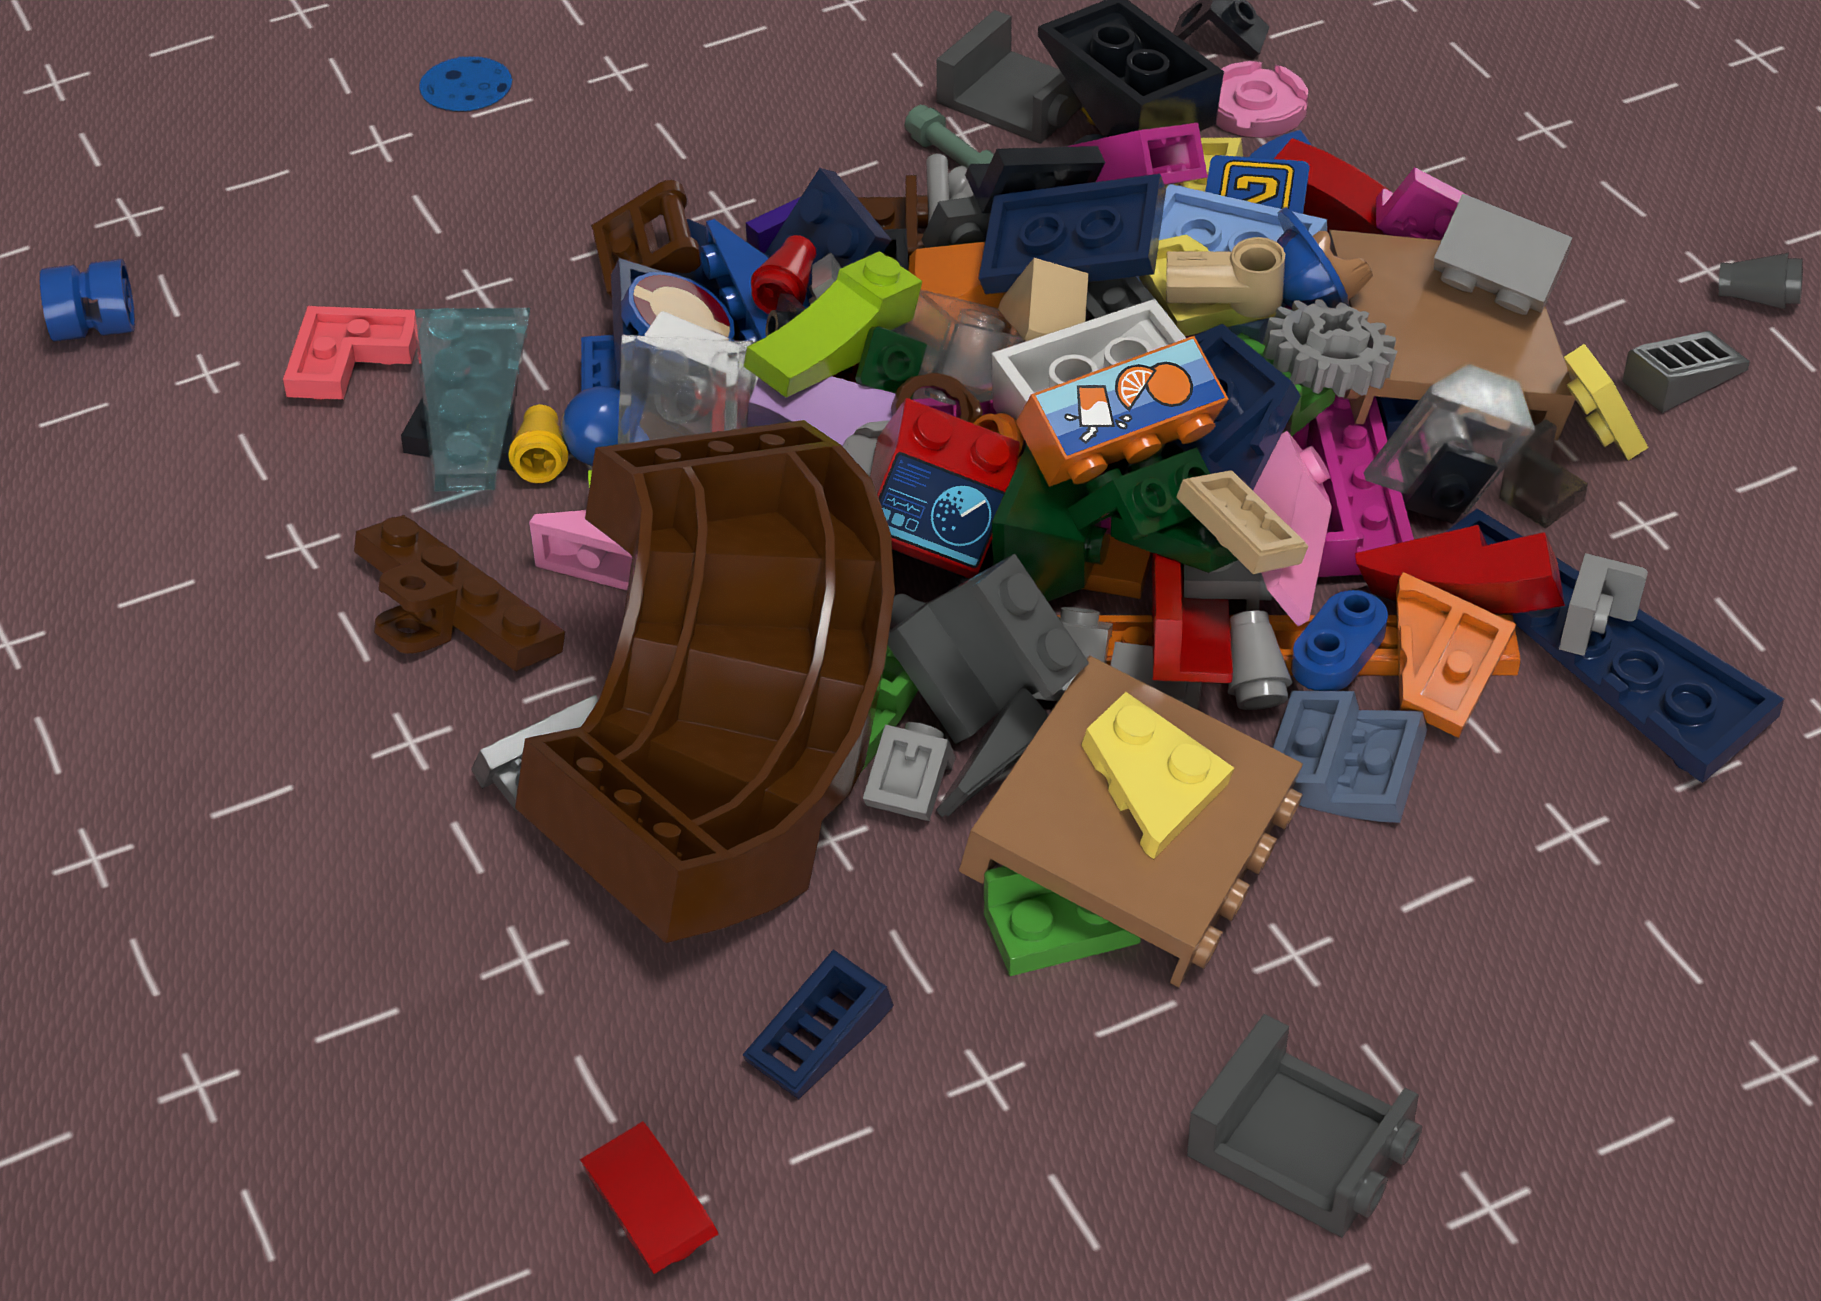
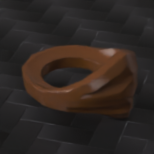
(966, 404)

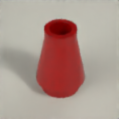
(784, 273)

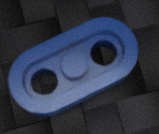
(1339, 641)

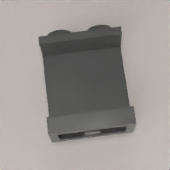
(1001, 86)
(984, 645)

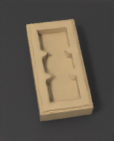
(1242, 522)

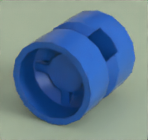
(67, 296)

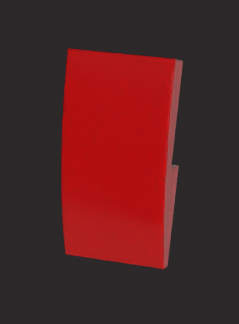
(649, 1197)

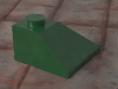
(1042, 534)

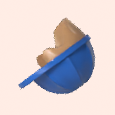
(1313, 269)

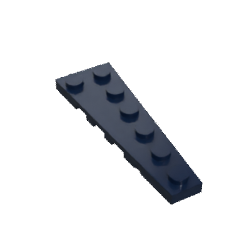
(1653, 677)

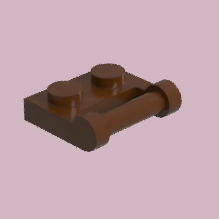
(631, 237)

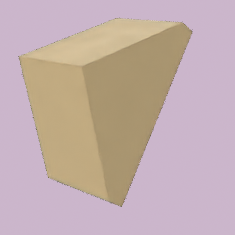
(1045, 299)

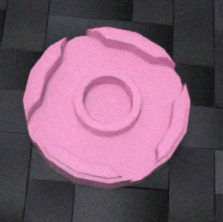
(1260, 100)

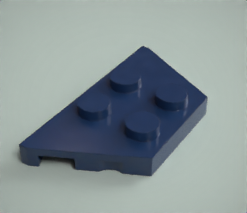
(1254, 414)

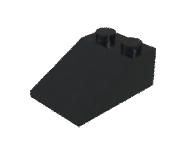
(1132, 69)

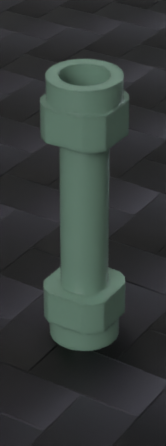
(929, 128)

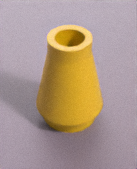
(538, 447)

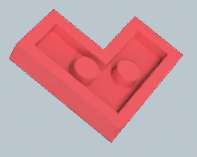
(337, 338)

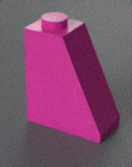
(1167, 151)

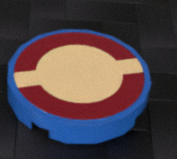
(677, 296)

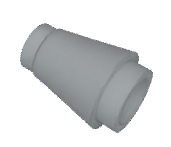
(1257, 662)

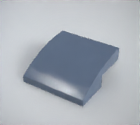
(1351, 757)

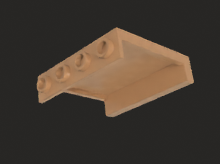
(1449, 328)
(1069, 836)

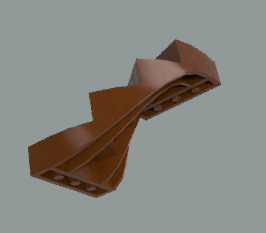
(734, 674)

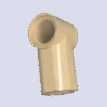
(1245, 277)

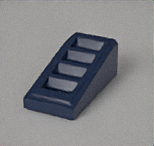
(831, 977)

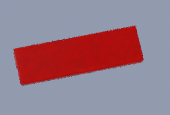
(1187, 633)

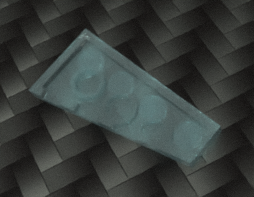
(468, 389)

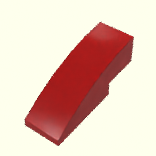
(1336, 189)
(1497, 577)

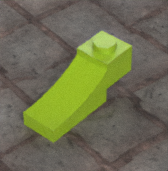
(836, 325)

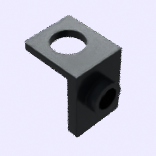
(1232, 17)
(1449, 483)

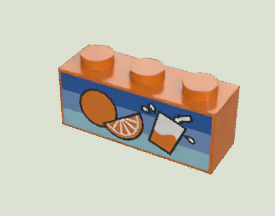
(1122, 412)

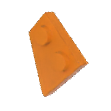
(1445, 652)

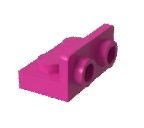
(1417, 207)

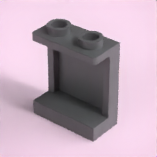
(1300, 1132)

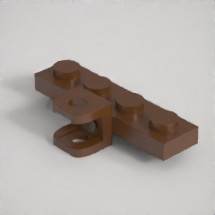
(447, 591)

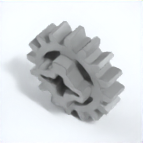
(1329, 347)

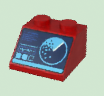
(941, 485)

